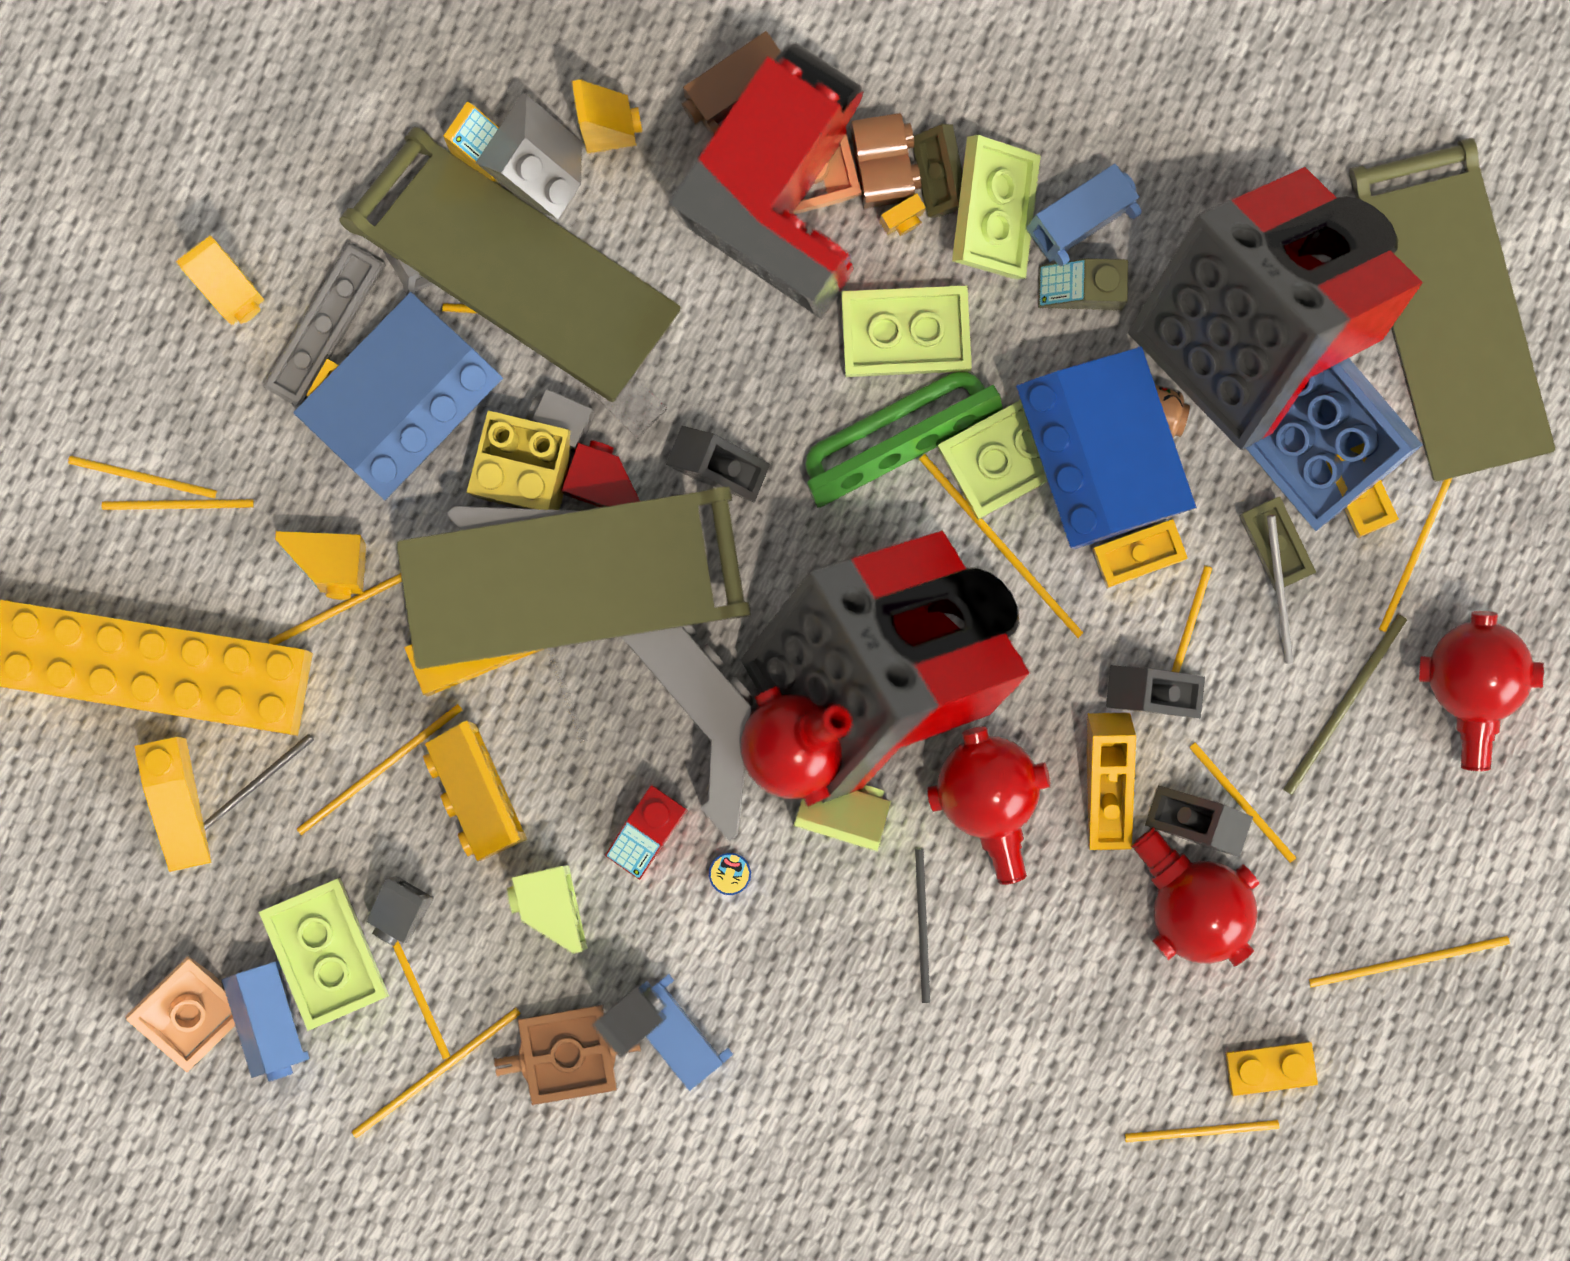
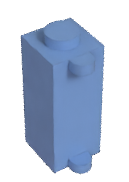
(1084, 213)
(264, 1021)
(682, 1042)

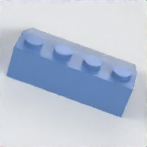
(398, 396)
(1325, 420)

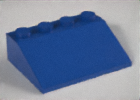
(1106, 447)

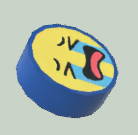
(729, 874)

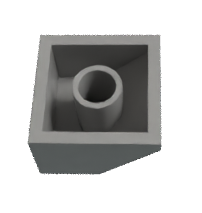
(535, 158)

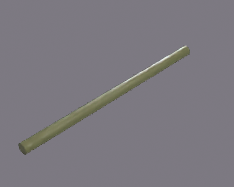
(1345, 704)

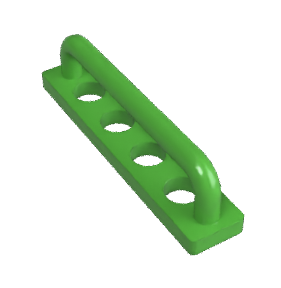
(906, 445)

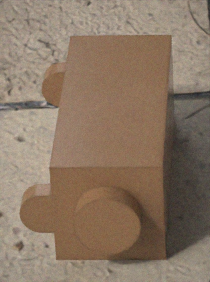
(719, 88)

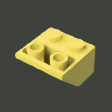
(520, 463)

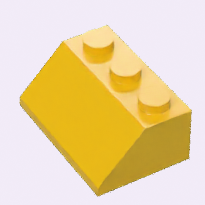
(473, 791)

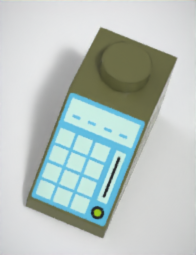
(1084, 284)

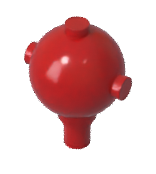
(1480, 678)
(793, 745)
(990, 793)
(1201, 906)

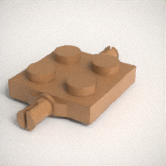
(563, 1056)

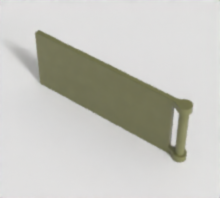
(515, 267)
(1463, 325)
(567, 579)

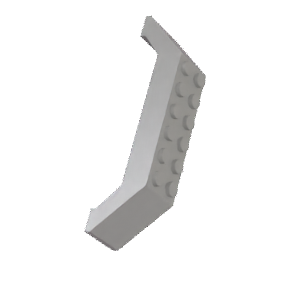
(687, 674)

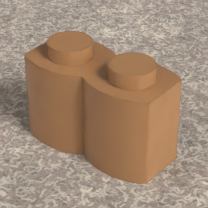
(883, 160)

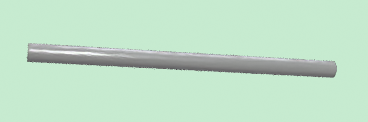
(1280, 592)

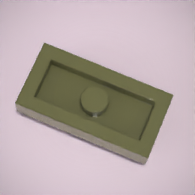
(939, 169)
(1294, 557)

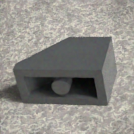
(717, 463)
(1155, 691)
(1199, 820)
(398, 910)
(631, 1019)

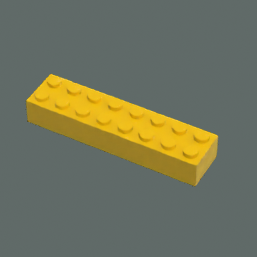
(152, 668)

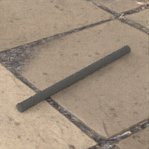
(258, 781)
(922, 923)

